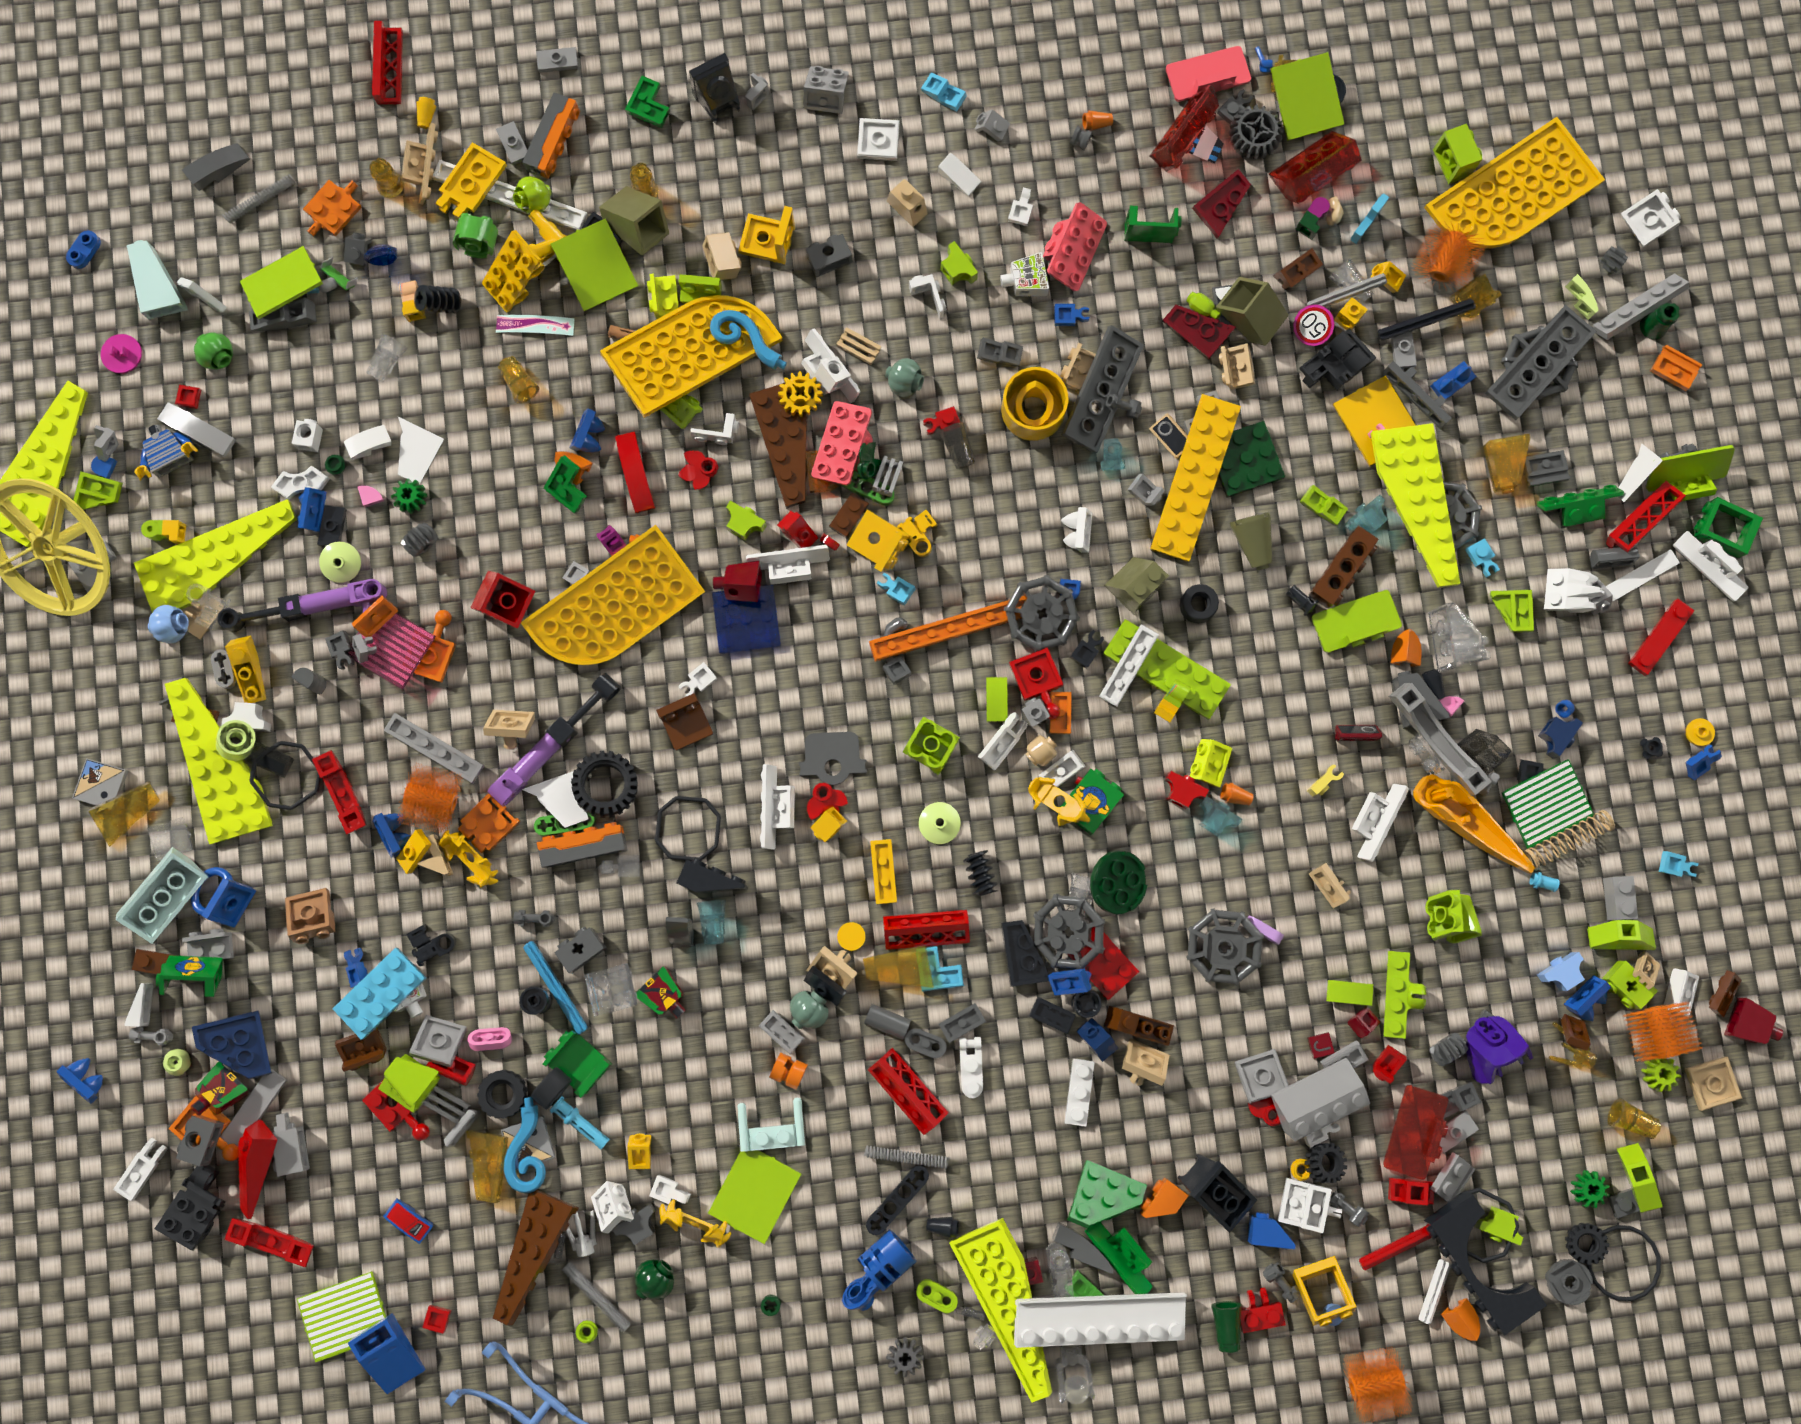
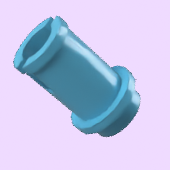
(1545, 882)

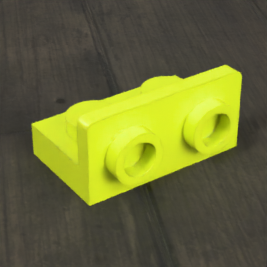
(663, 295)
(1210, 762)

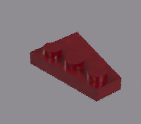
(1221, 202)
(1198, 330)

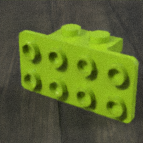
(1693, 471)
(1356, 621)

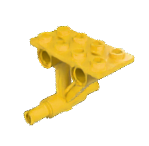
(520, 262)

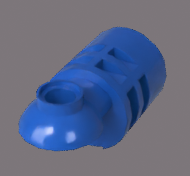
(883, 1266)

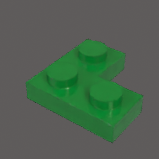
(643, 105)
(561, 485)

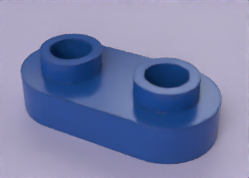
(84, 249)

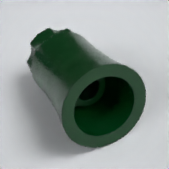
(1659, 321)
(1227, 1325)

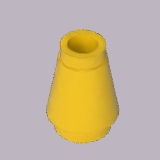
(425, 111)

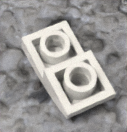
(366, 441)

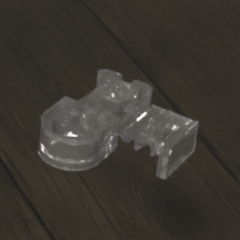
(212, 607)

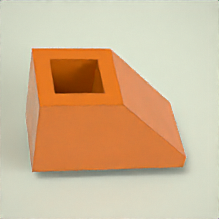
(1164, 1201)

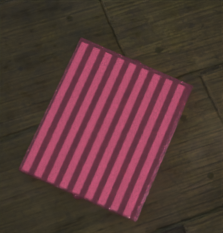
(399, 650)

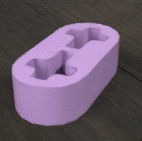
(1269, 932)

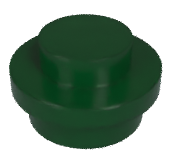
(335, 464)

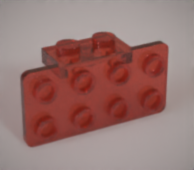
(1417, 1132)

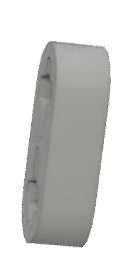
(219, 670)

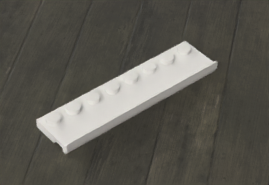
(1099, 1319)

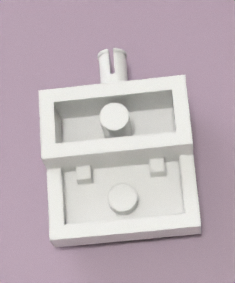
(1306, 1205)

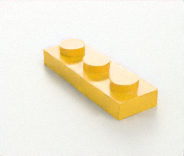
(883, 871)

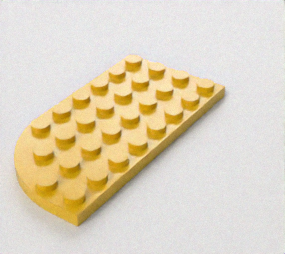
(1518, 188)
(680, 352)
(615, 603)

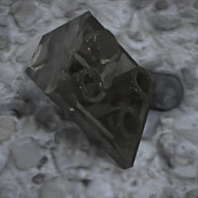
(1485, 749)

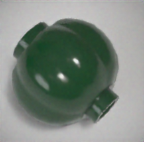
(654, 1279)

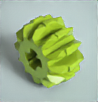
(1668, 1076)

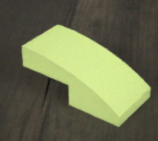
(1587, 303)

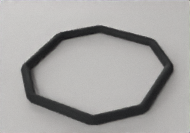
(253, 768)
(683, 798)
(1507, 1248)

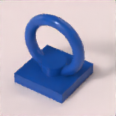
(228, 900)

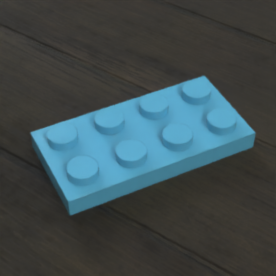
(379, 993)

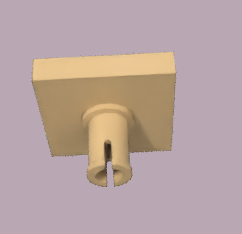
(509, 725)
(834, 966)
(1145, 1063)

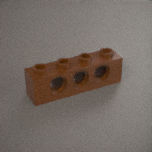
(1358, 539)

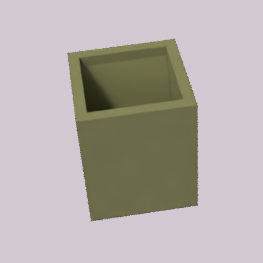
(636, 218)
(1253, 309)
(1137, 583)

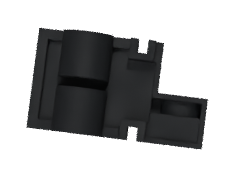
(1338, 361)
(193, 1211)

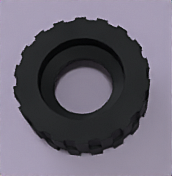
(485, 1094)

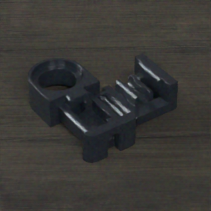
(425, 945)

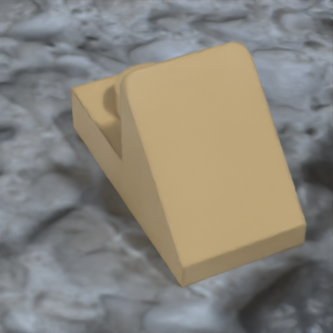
(438, 861)

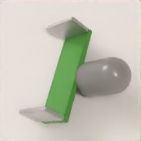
(334, 278)

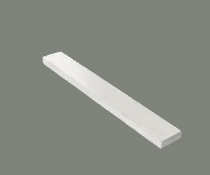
(503, 194)

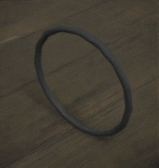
(1658, 1265)

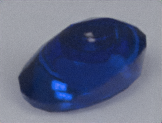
(381, 255)

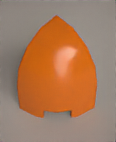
(584, 464)
(1407, 649)
(1463, 1320)

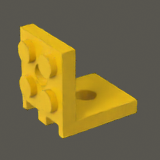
(779, 236)
(887, 549)

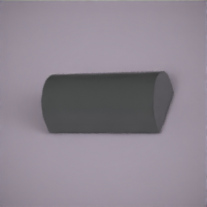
(1613, 557)
(310, 680)
(887, 1021)

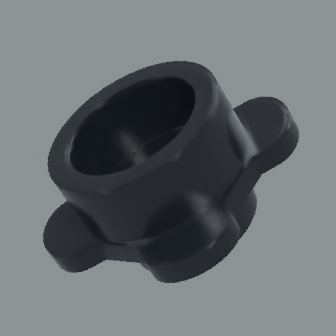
(1657, 748)

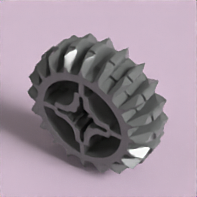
(1240, 129)

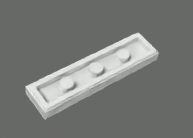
(1129, 665)

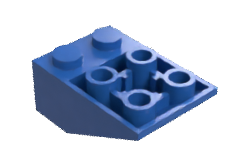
(386, 1354)

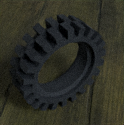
(604, 760)

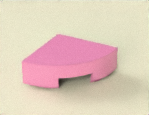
(369, 496)
(1451, 704)

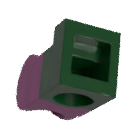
(1316, 212)

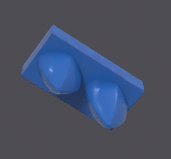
(1453, 380)
(584, 441)
(311, 509)
(385, 826)
(1070, 981)
(1592, 991)
(74, 1073)

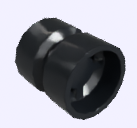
(535, 1000)
(1086, 1004)

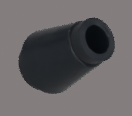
(1434, 682)
(943, 1226)

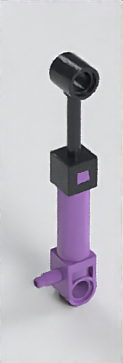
(298, 606)
(557, 736)

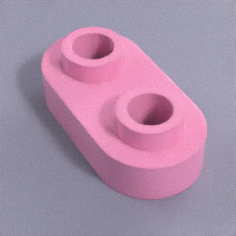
(489, 1039)

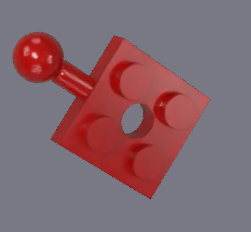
(1046, 683)
(393, 1116)

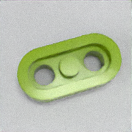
(936, 1296)

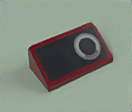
(1357, 733)

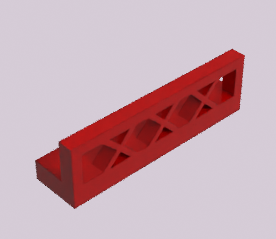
(380, 70)
(1629, 525)
(926, 925)
(905, 1094)

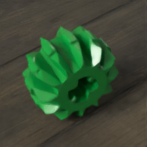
(417, 496)
(1598, 1189)

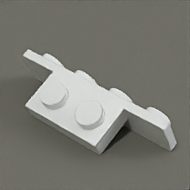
(821, 352)
(790, 564)
(1713, 564)
(776, 806)
(1377, 819)

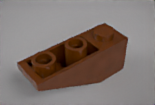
(1138, 1025)

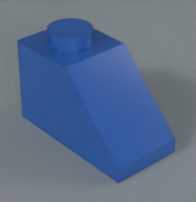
(1267, 1232)

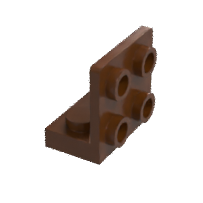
(685, 721)

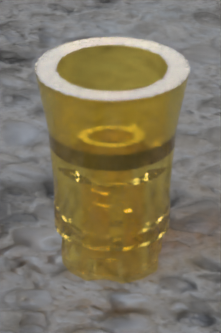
(386, 178)
(642, 180)
(518, 380)
(1632, 1119)

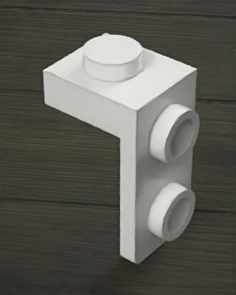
(921, 284)
(730, 427)

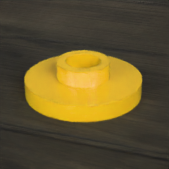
(1700, 732)
(851, 936)

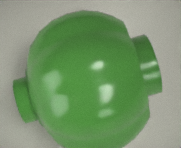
(213, 351)

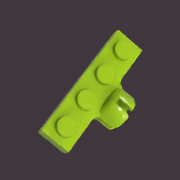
(1400, 994)

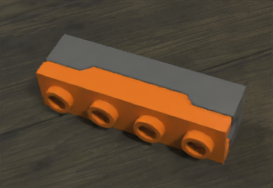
(551, 135)
(581, 846)

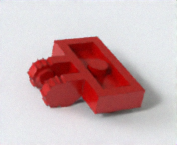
(1262, 1316)

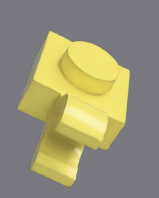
(1320, 785)

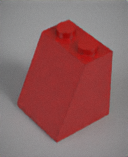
(502, 599)

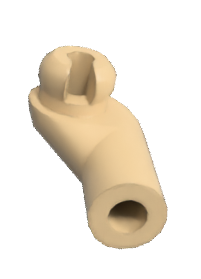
(1337, 211)

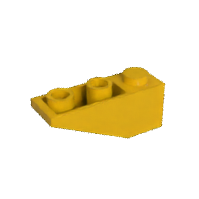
(246, 668)

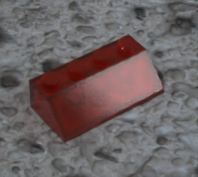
(1185, 129)
(1316, 166)

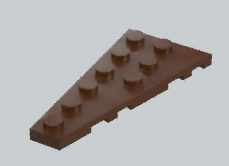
(785, 442)
(534, 1245)

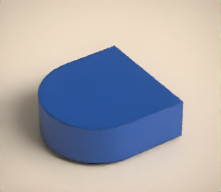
(103, 468)
(1072, 584)

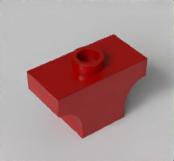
(797, 530)
(1184, 789)
(1411, 1191)

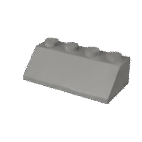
(1320, 1099)

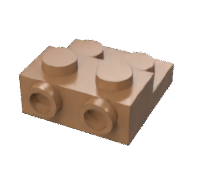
(309, 916)

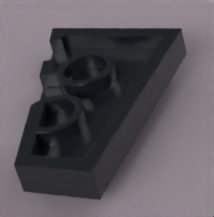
(1022, 957)

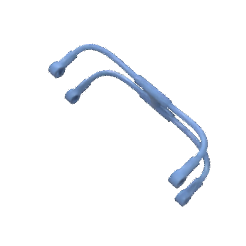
(549, 1400)

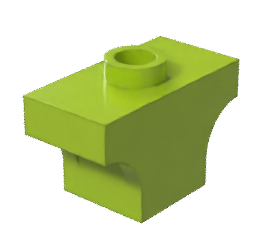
(958, 266)
(743, 521)
(1500, 1226)

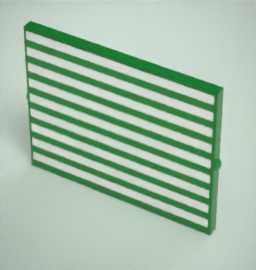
(1547, 803)

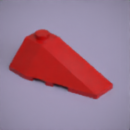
(255, 1155)

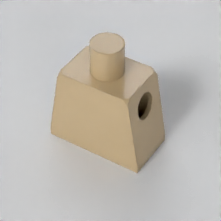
(905, 200)

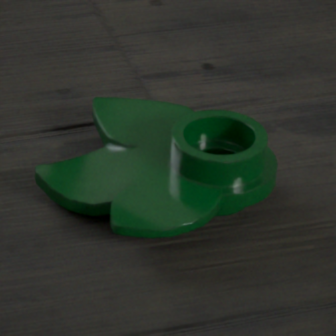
(868, 464)

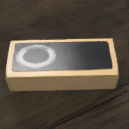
(1170, 435)

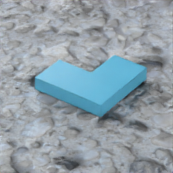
(1371, 216)
(943, 976)

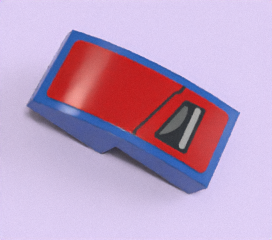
(408, 1221)

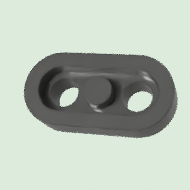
(925, 1043)

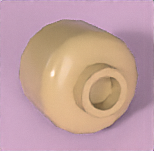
(1041, 750)

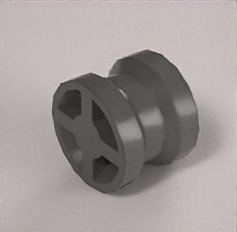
(1081, 137)

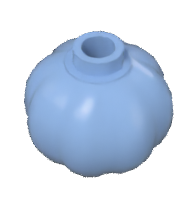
(168, 624)

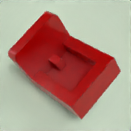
(1388, 1064)

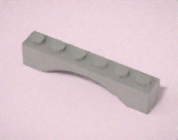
(1422, 719)

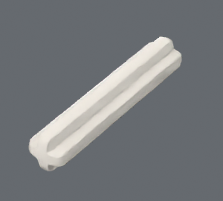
(1434, 1291)

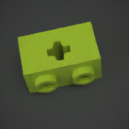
(1638, 994)

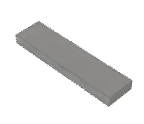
(254, 1106)

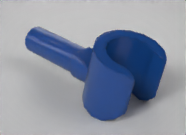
(1265, 65)

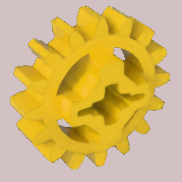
(795, 387)

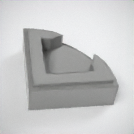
(1494, 778)

